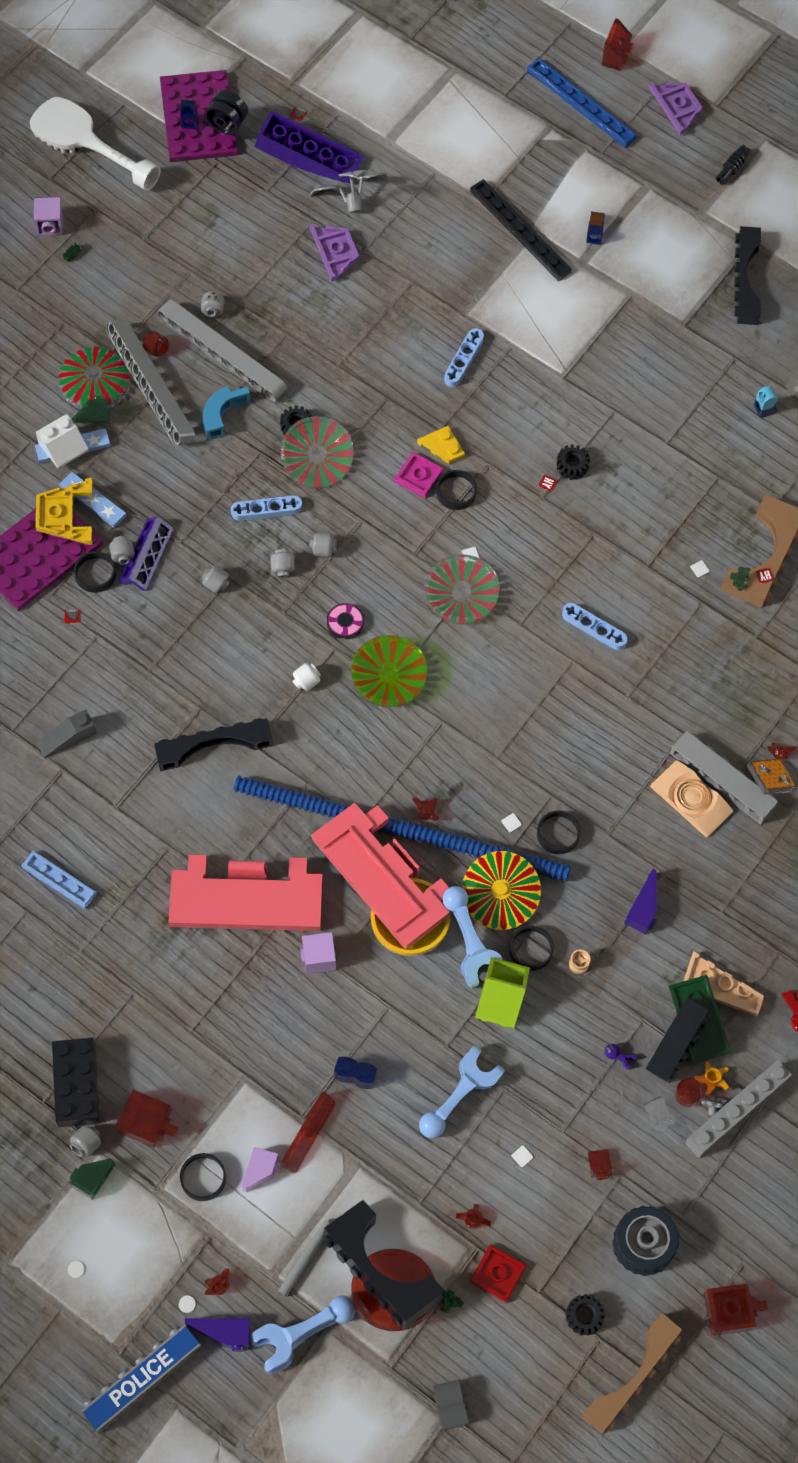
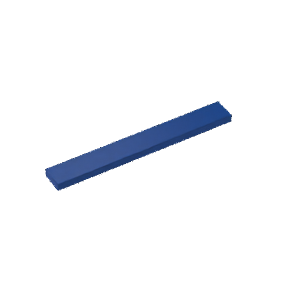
(582, 102)

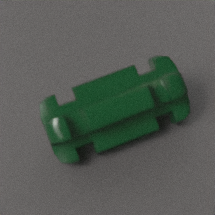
(72, 251)

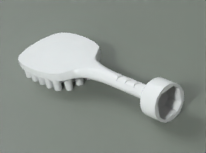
(71, 127)

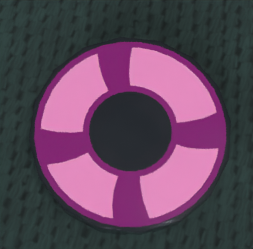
(345, 621)

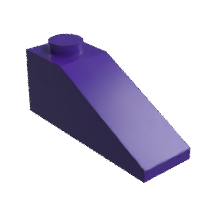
(644, 908)
(227, 1332)

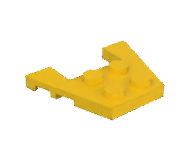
(55, 512)

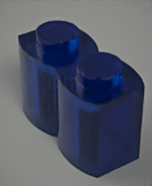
(360, 1074)

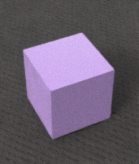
(48, 216)
(318, 953)

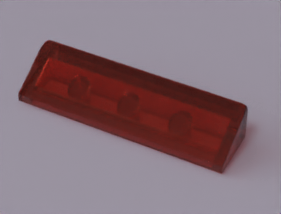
(308, 1132)

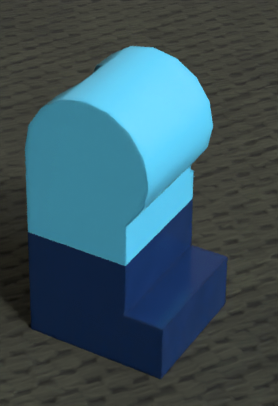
(765, 402)

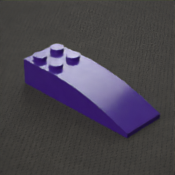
(306, 148)

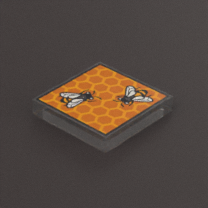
(772, 776)

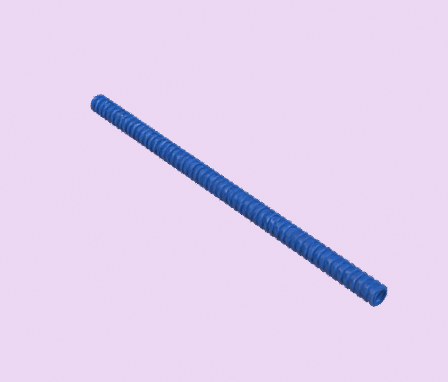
(393, 826)

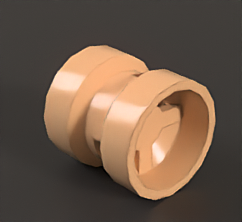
(579, 957)

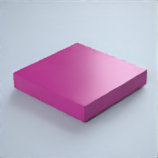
(419, 475)

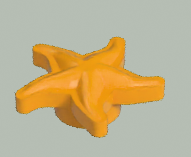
(712, 1078)

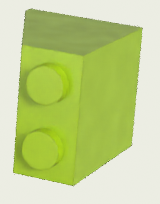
(502, 992)

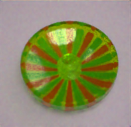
(389, 671)

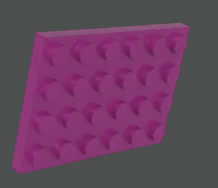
(204, 141)
(36, 560)

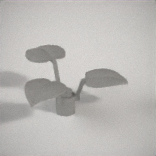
(353, 199)

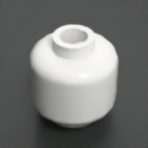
(306, 677)

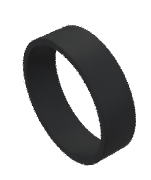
(456, 473)
(91, 555)
(558, 813)
(535, 929)
(195, 1157)

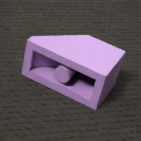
(260, 1168)

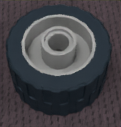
(645, 1240)

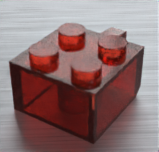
(145, 1119)
(732, 1309)

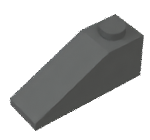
(68, 733)

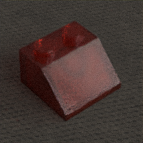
(617, 46)

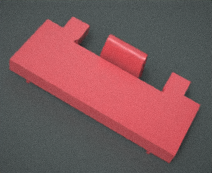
(382, 874)
(246, 897)

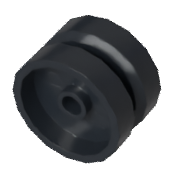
(226, 112)

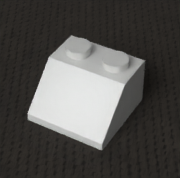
(61, 441)

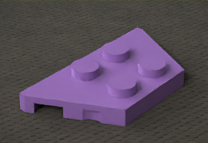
(678, 103)
(335, 249)

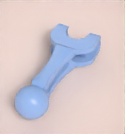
(455, 900)
(433, 1123)
(289, 1338)

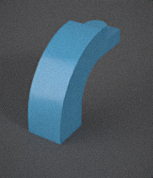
(218, 405)

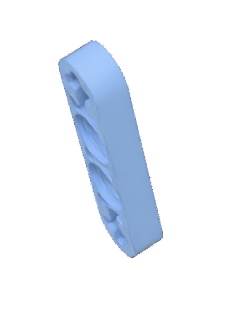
(463, 357)
(266, 510)
(596, 624)

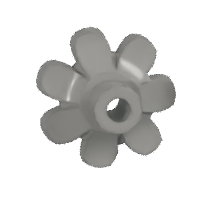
(713, 1103)

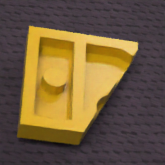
(443, 444)

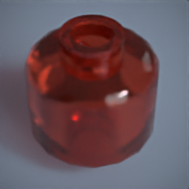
(155, 344)
(688, 1092)

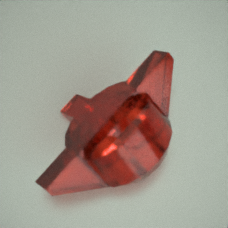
(781, 751)
(428, 807)
(474, 1216)
(219, 1284)

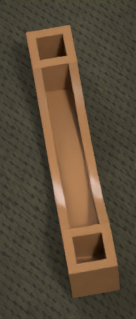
(605, 1408)

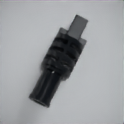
(733, 164)

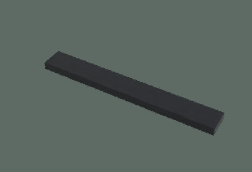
(521, 230)

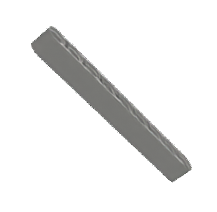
(222, 350)
(150, 382)

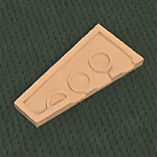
(724, 987)

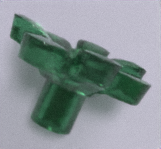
(741, 578)

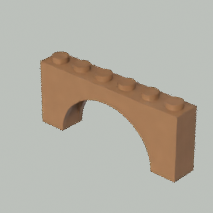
(783, 523)

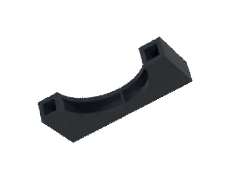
(403, 1300)

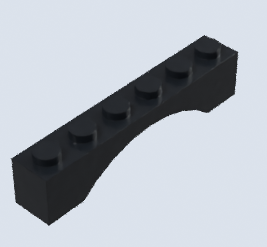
(748, 304)
(252, 735)

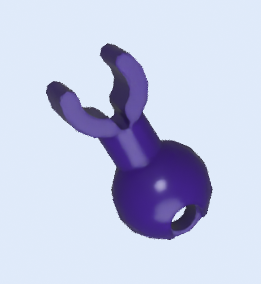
(615, 1053)

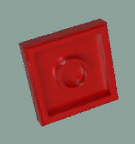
(498, 1273)

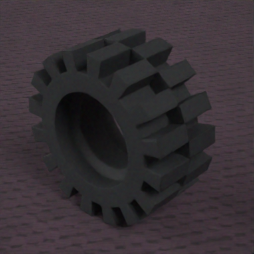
(291, 415)
(573, 471)
(576, 1324)

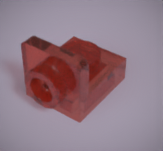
(600, 1164)

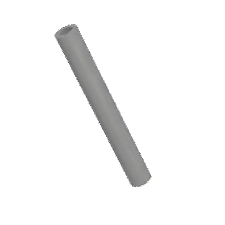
(303, 1261)

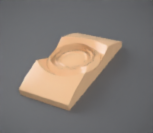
(692, 798)

